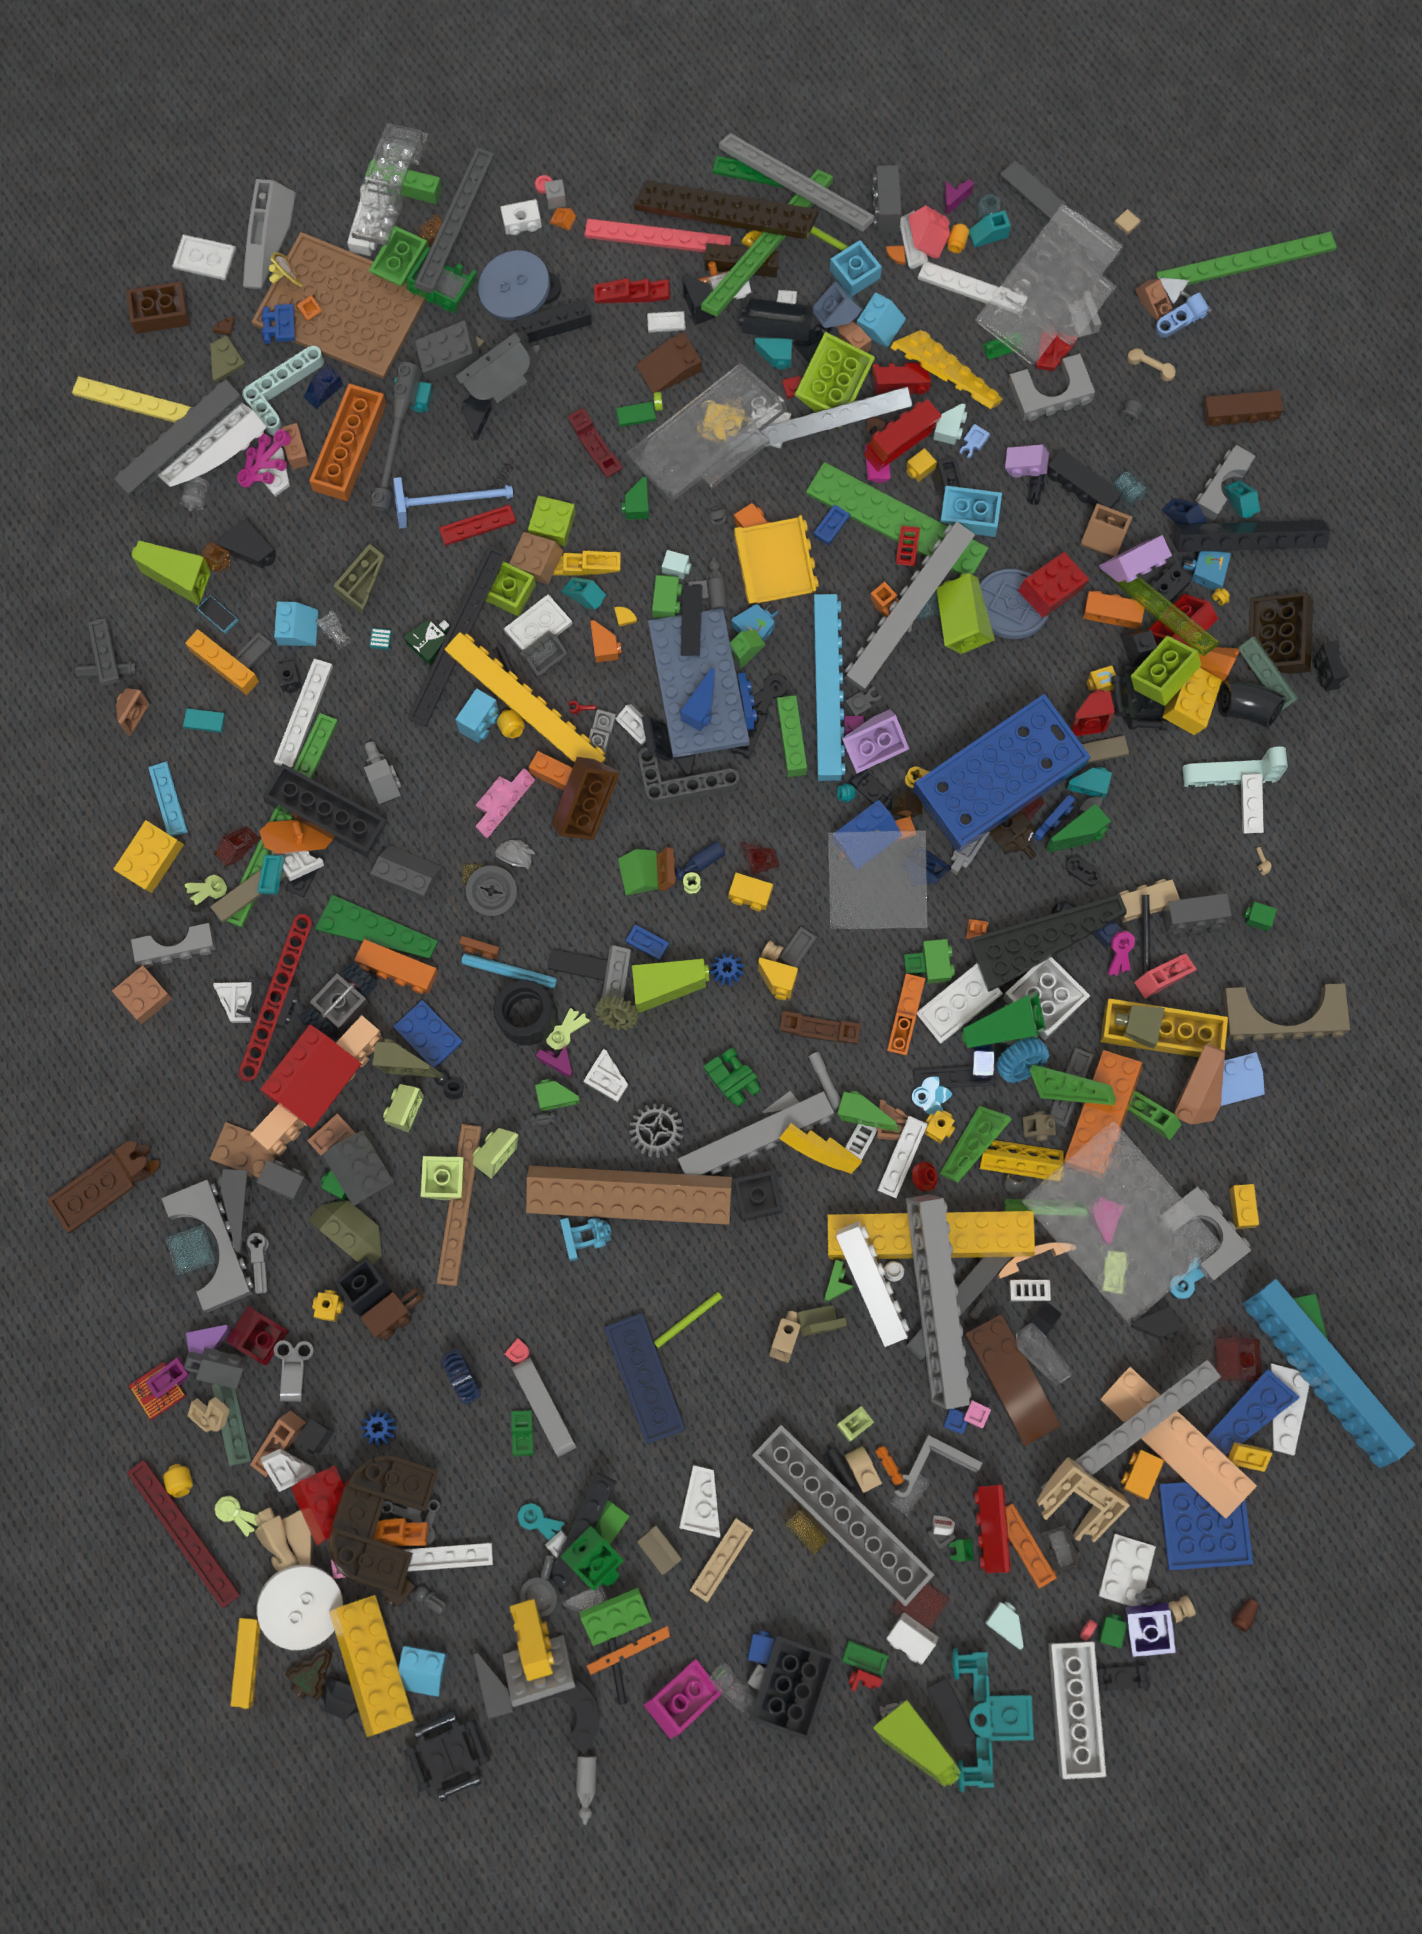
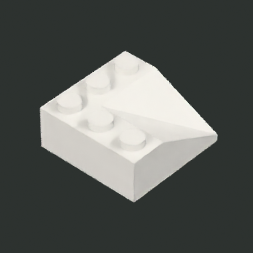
(1057, 993)

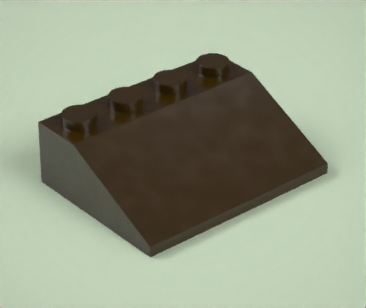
(1284, 630)

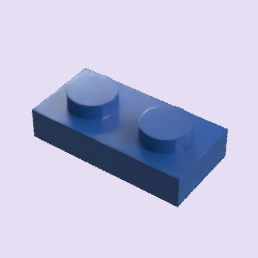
(831, 525)
(647, 942)

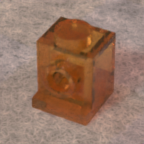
(430, 229)
(216, 557)

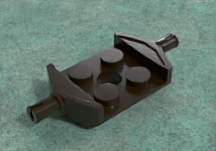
(1016, 836)

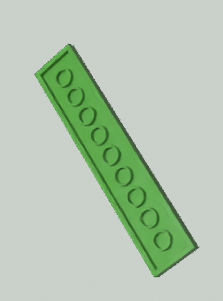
(887, 514)

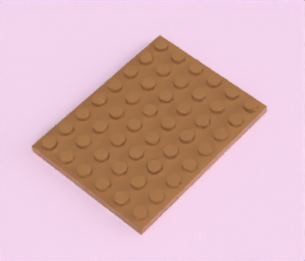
(361, 314)

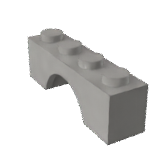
(1235, 465)
(198, 940)

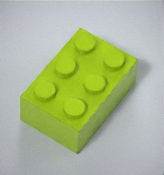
(1166, 670)

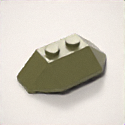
(349, 1230)

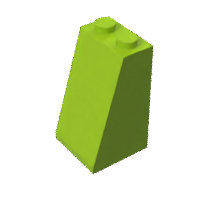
(175, 569)
(964, 614)
(667, 981)
(913, 1740)

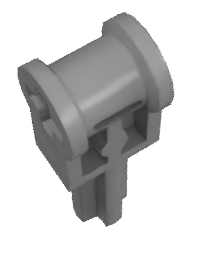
(259, 1260)

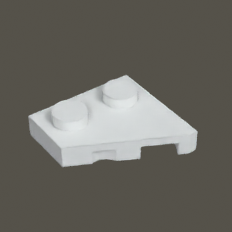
(281, 479)
(299, 863)
(234, 997)
(286, 1469)

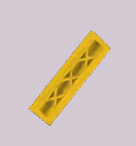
(1021, 1162)
(246, 1663)

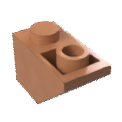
(1154, 298)

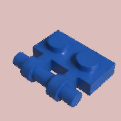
(284, 323)

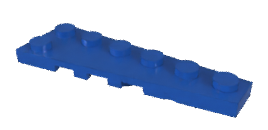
(1252, 1412)

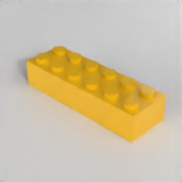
(1180, 1030)
(371, 1666)

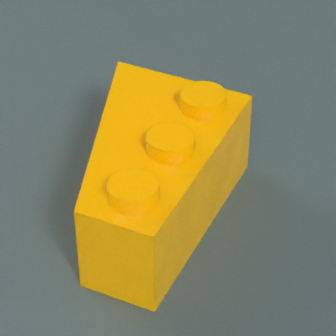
(532, 1640)

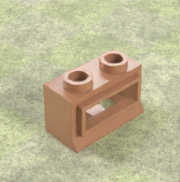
(295, 450)

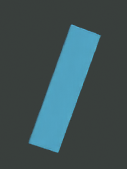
(168, 799)

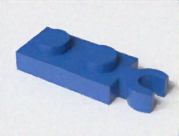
(1054, 819)

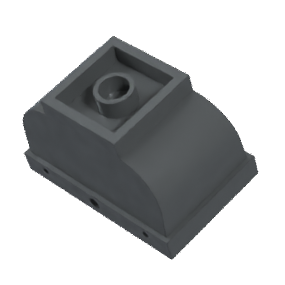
(501, 370)

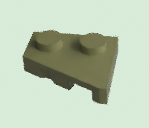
(224, 359)

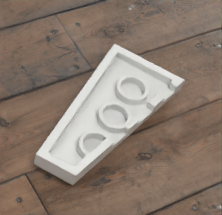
(1288, 1423)

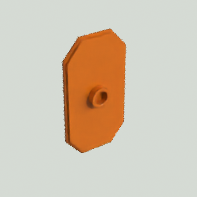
(292, 837)

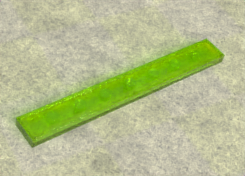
(1168, 614)

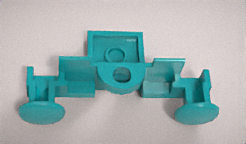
(1009, 1713)

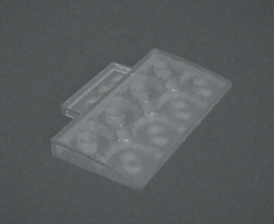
(1052, 286)
(709, 434)

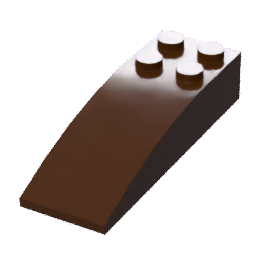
(1012, 1379)

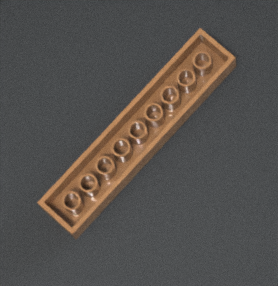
(628, 1195)

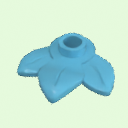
(934, 1095)

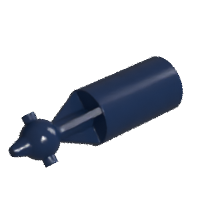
(701, 860)

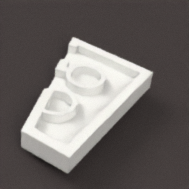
(700, 1507)

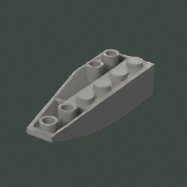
(267, 229)

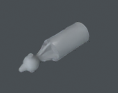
(586, 1784)

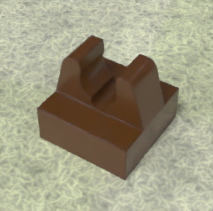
(876, 421)

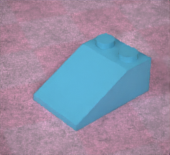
(973, 509)

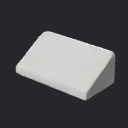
(631, 720)

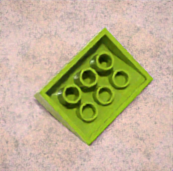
(833, 374)

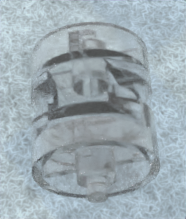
(194, 493)

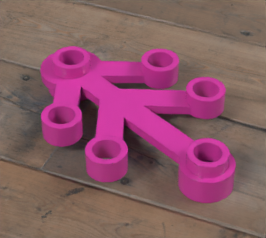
(248, 476)

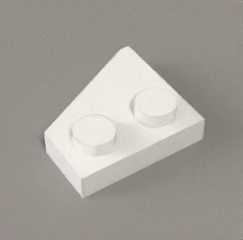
(606, 1078)

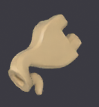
(273, 1538)

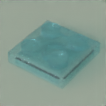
(190, 1250)

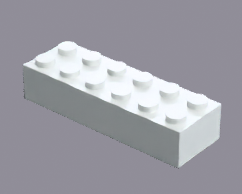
(1076, 1710)

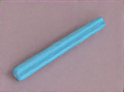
(508, 970)

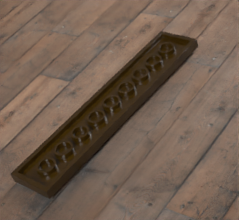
(726, 209)

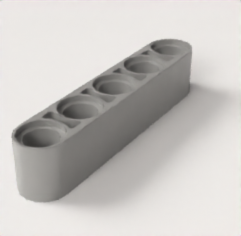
(544, 1407)

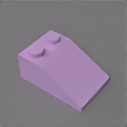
(875, 741)

